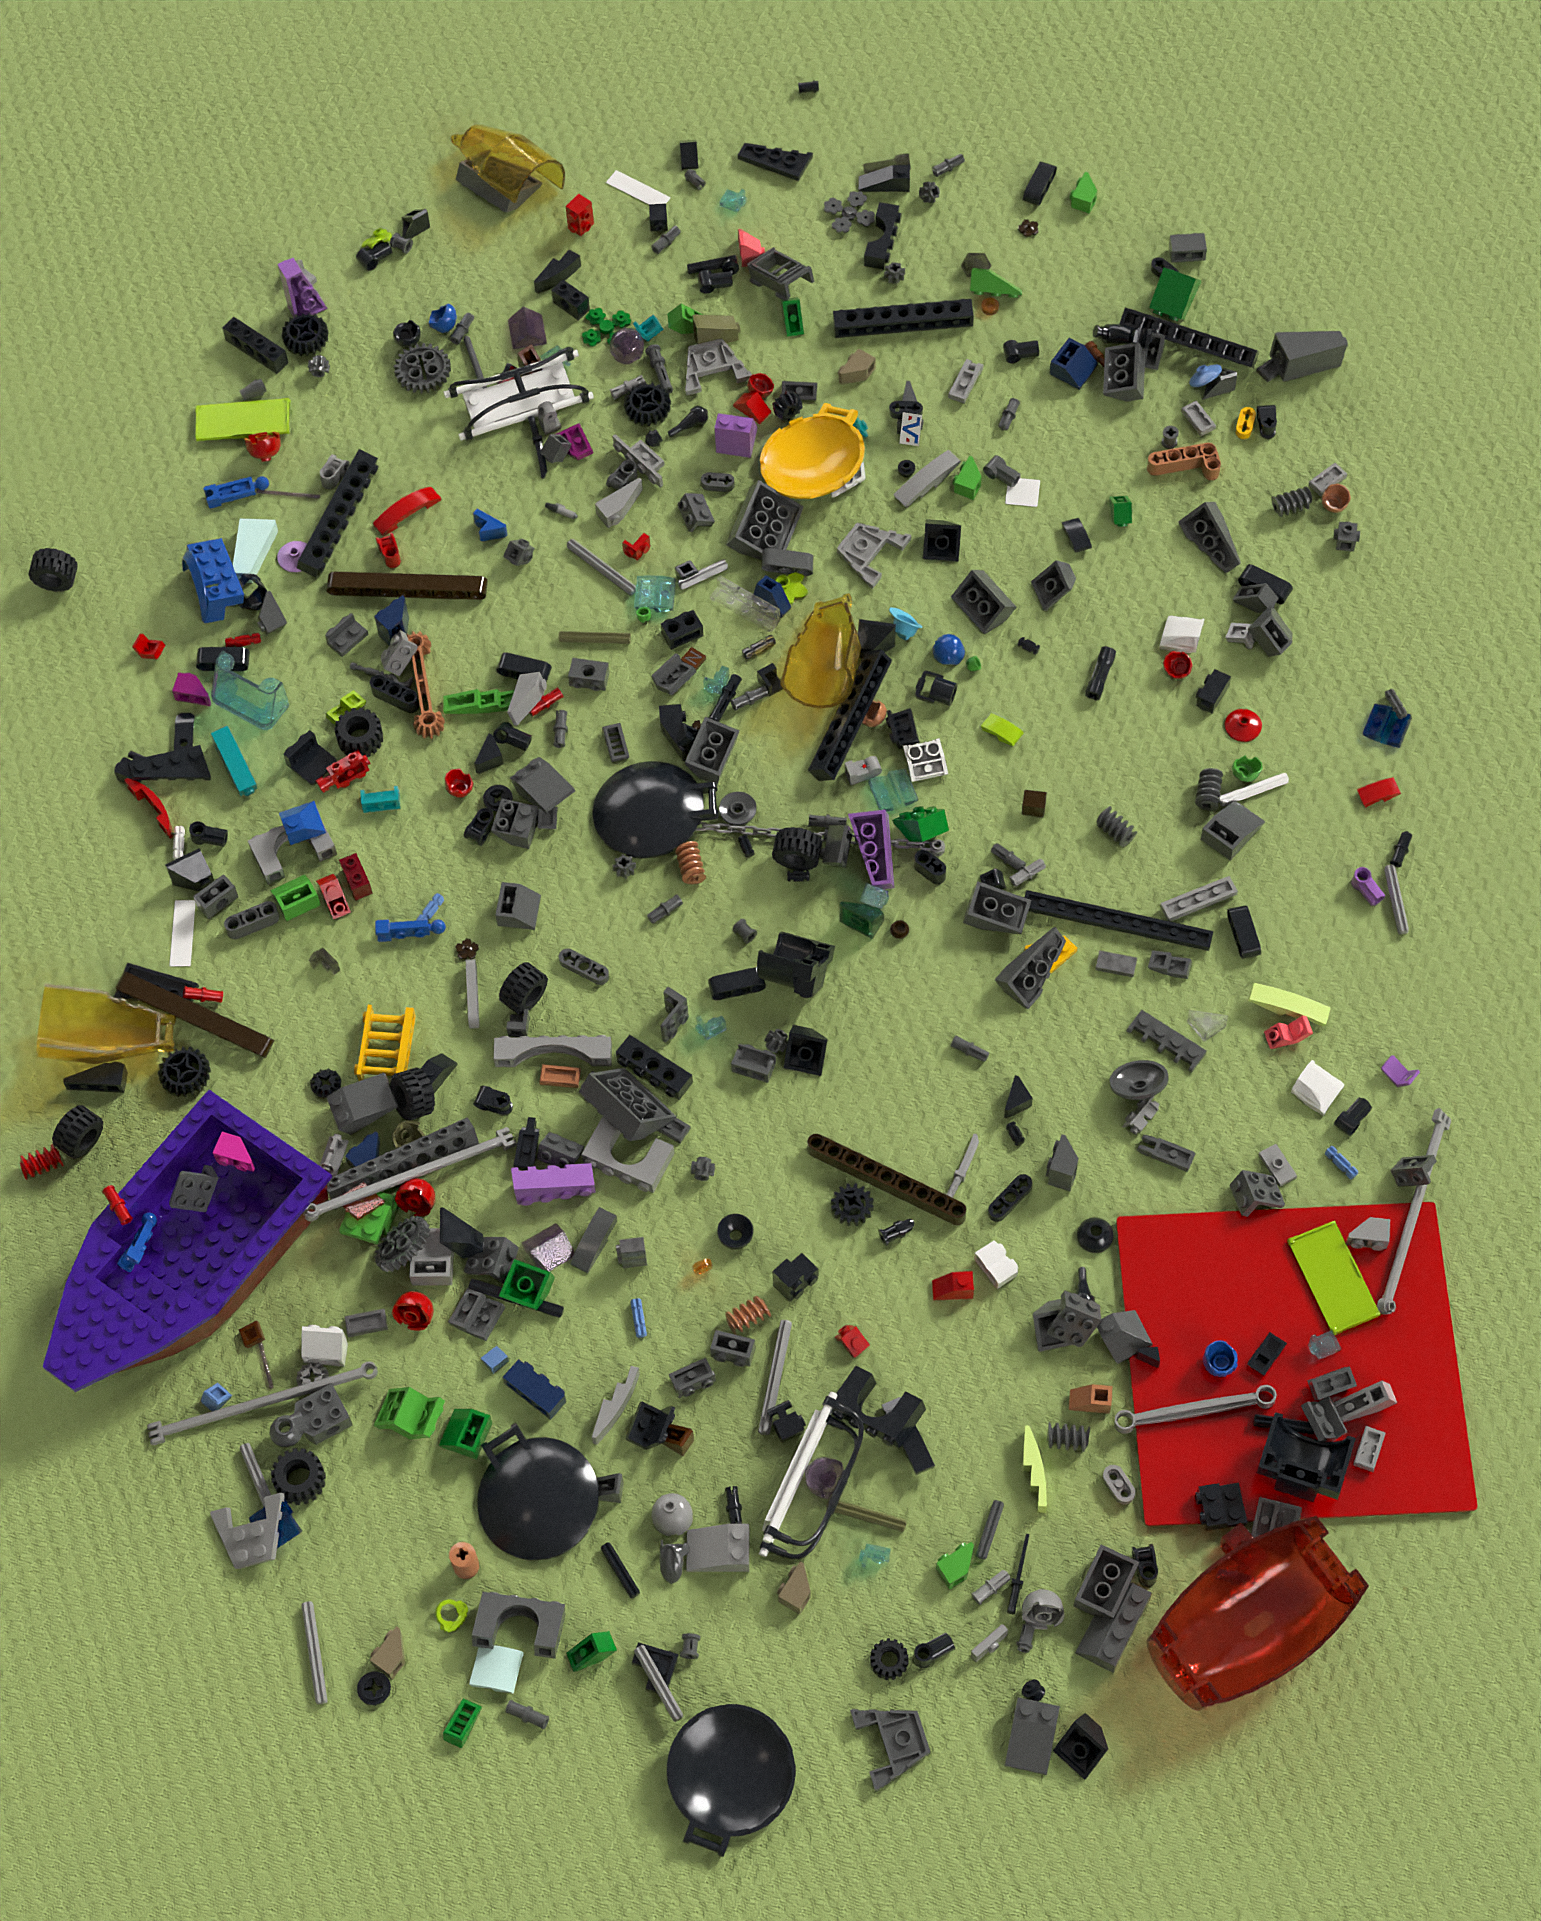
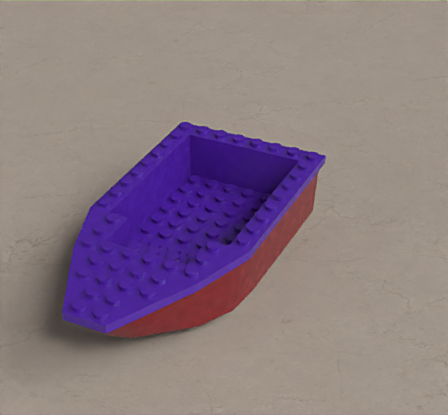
(195, 1262)

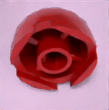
(263, 445)
(416, 1196)
(413, 1310)

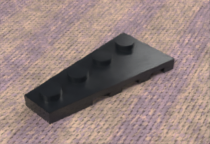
(782, 162)
(172, 765)
(165, 981)

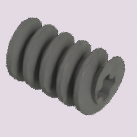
(1292, 500)
(1209, 789)
(1115, 828)
(1068, 1437)

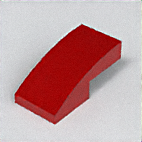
(1377, 791)

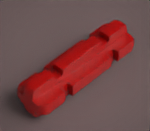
(243, 640)

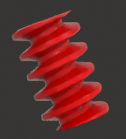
(40, 1161)

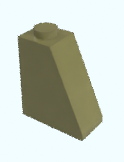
(715, 327)

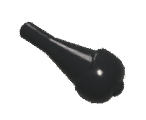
(697, 417)
(1082, 1287)

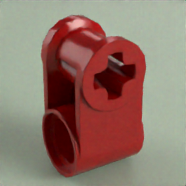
(389, 550)

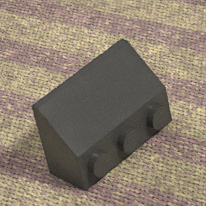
(1124, 372)
(983, 601)
(711, 750)
(1105, 1583)

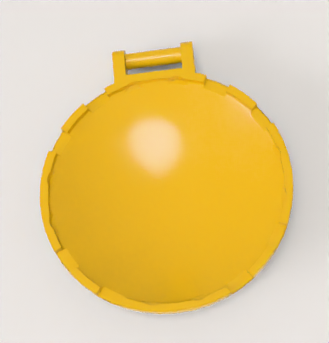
(813, 454)

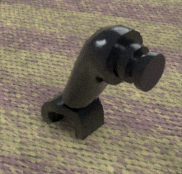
(1123, 334)

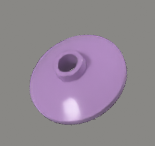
(287, 559)

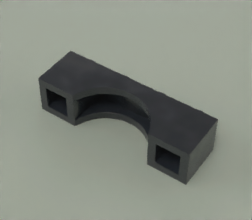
(877, 251)

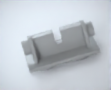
(1135, 1118)
(333, 1154)

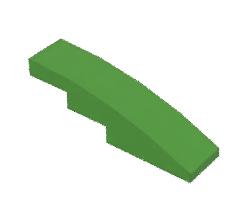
(475, 702)

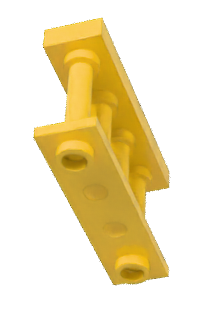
(404, 1038)

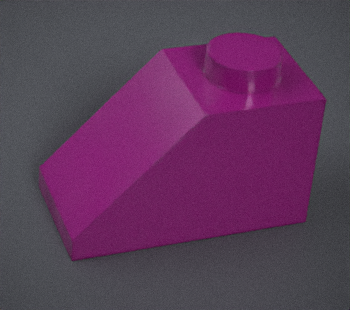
(190, 690)

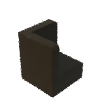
(1034, 803)

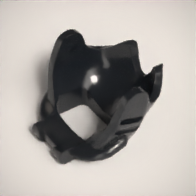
(255, 599)

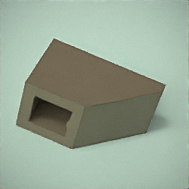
(858, 368)
(796, 1591)
(390, 1655)

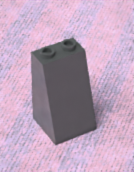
(1307, 352)

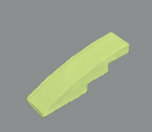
(1288, 1003)
(1033, 1463)

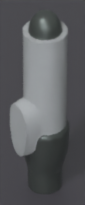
(560, 509)

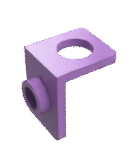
(1398, 1073)

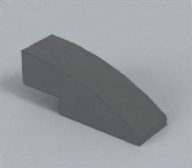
(594, 1240)

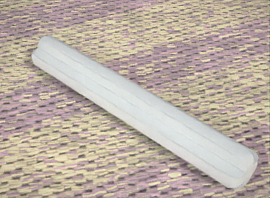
(1253, 789)

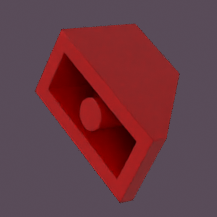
(953, 1286)

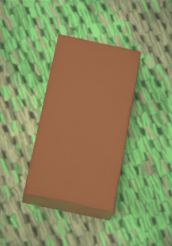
(560, 1076)

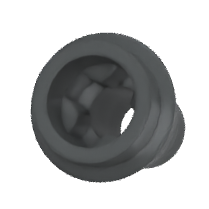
(254, 389)

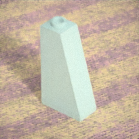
(253, 544)

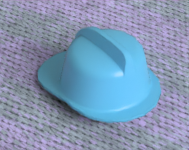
(905, 624)

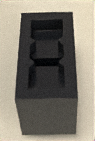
(684, 632)

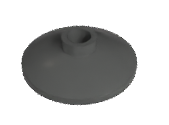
(737, 801)

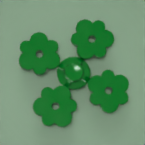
(605, 326)

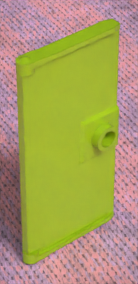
(242, 419)
(1333, 1277)

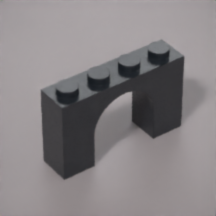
(892, 1427)

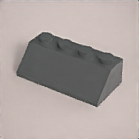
(1107, 1637)

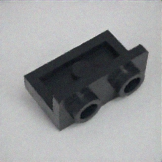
(903, 728)

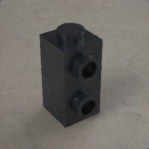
(1213, 691)

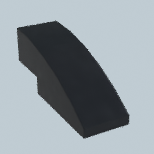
(557, 271)

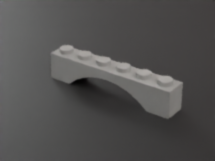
(512, 1051)

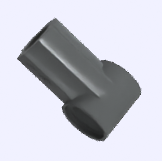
(998, 469)

